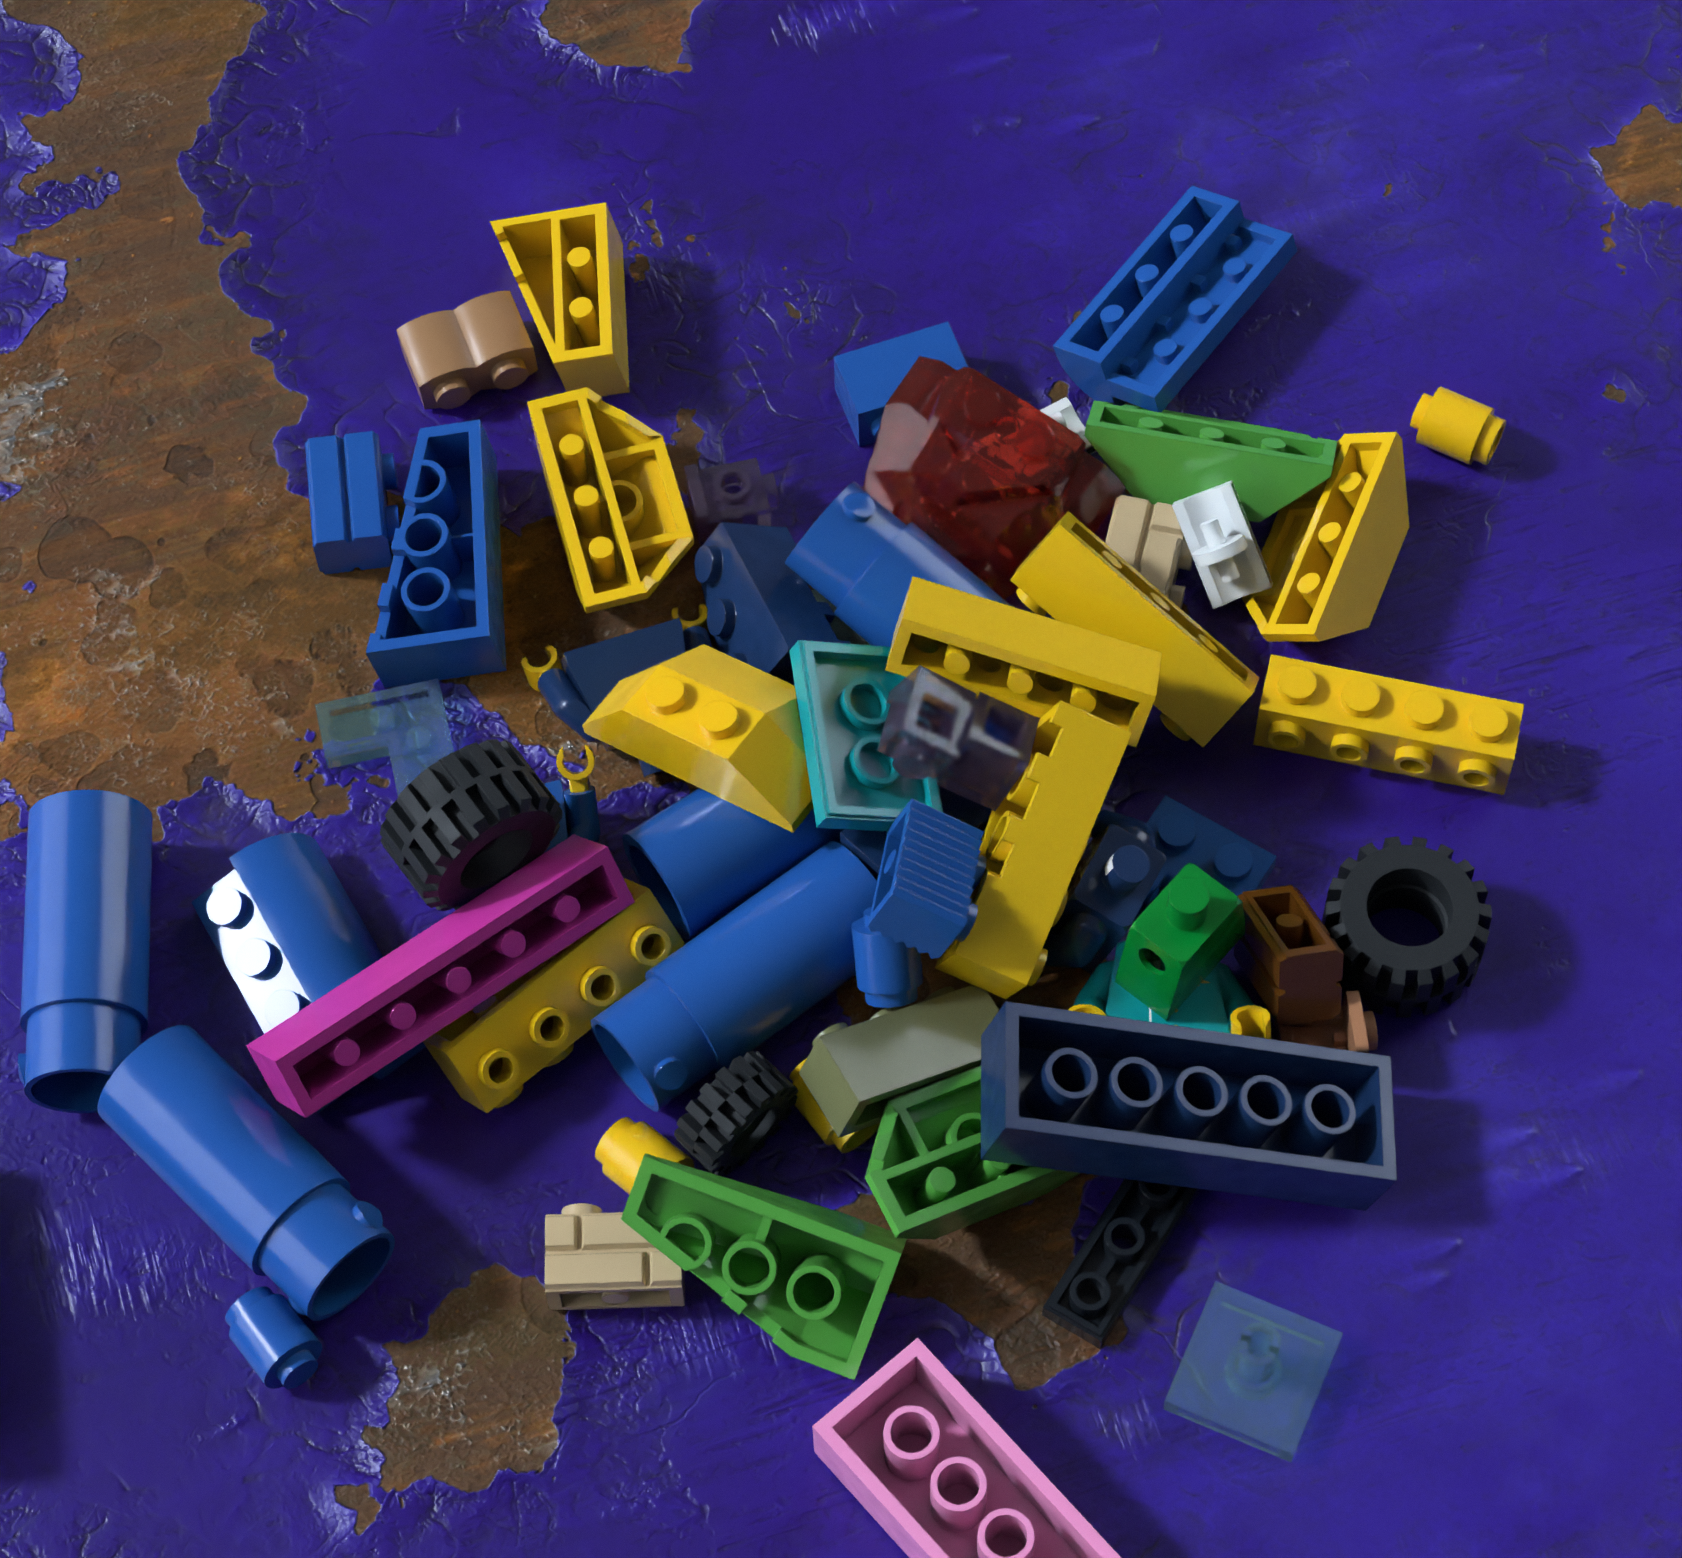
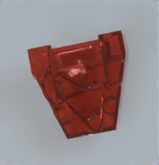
(982, 470)

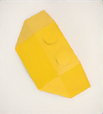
(609, 497)
(1335, 545)
(716, 729)

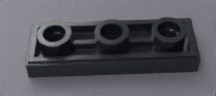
(1107, 1277)

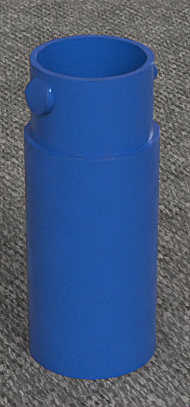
(866, 560)
(714, 856)
(84, 944)
(739, 978)
(246, 1172)

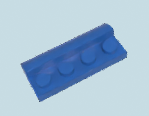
(1172, 302)
(287, 930)

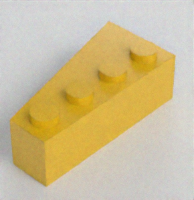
(1034, 850)

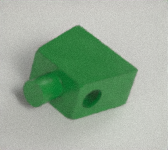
(1189, 930)

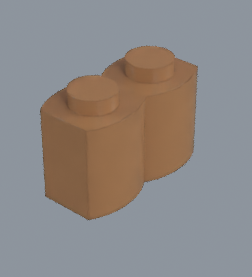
(467, 350)

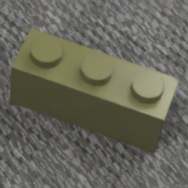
(895, 1053)

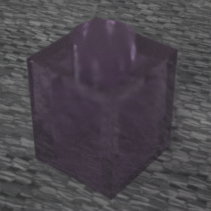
(992, 752)

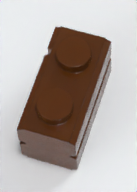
(1290, 956)

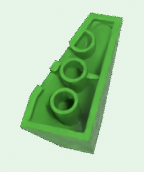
(780, 1261)

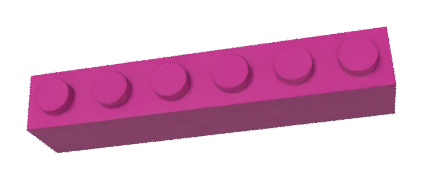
(440, 974)

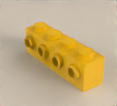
(1095, 589)
(1023, 656)
(1388, 724)
(552, 1006)

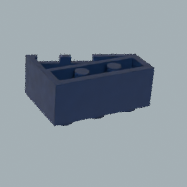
(756, 600)

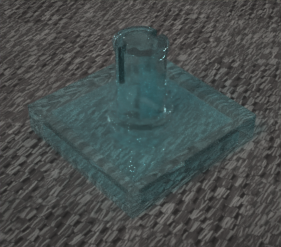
(1253, 1371)

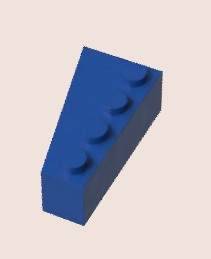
(445, 577)

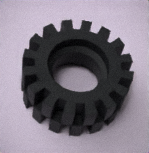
(736, 1113)

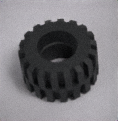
(469, 823)
(1416, 881)

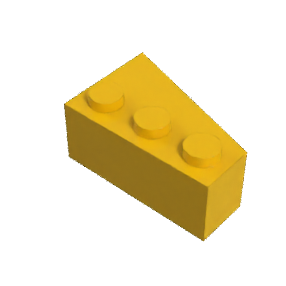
(575, 290)

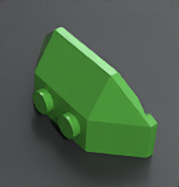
(1183, 454)
(931, 1167)

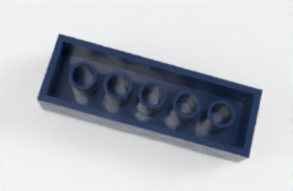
(1186, 1107)

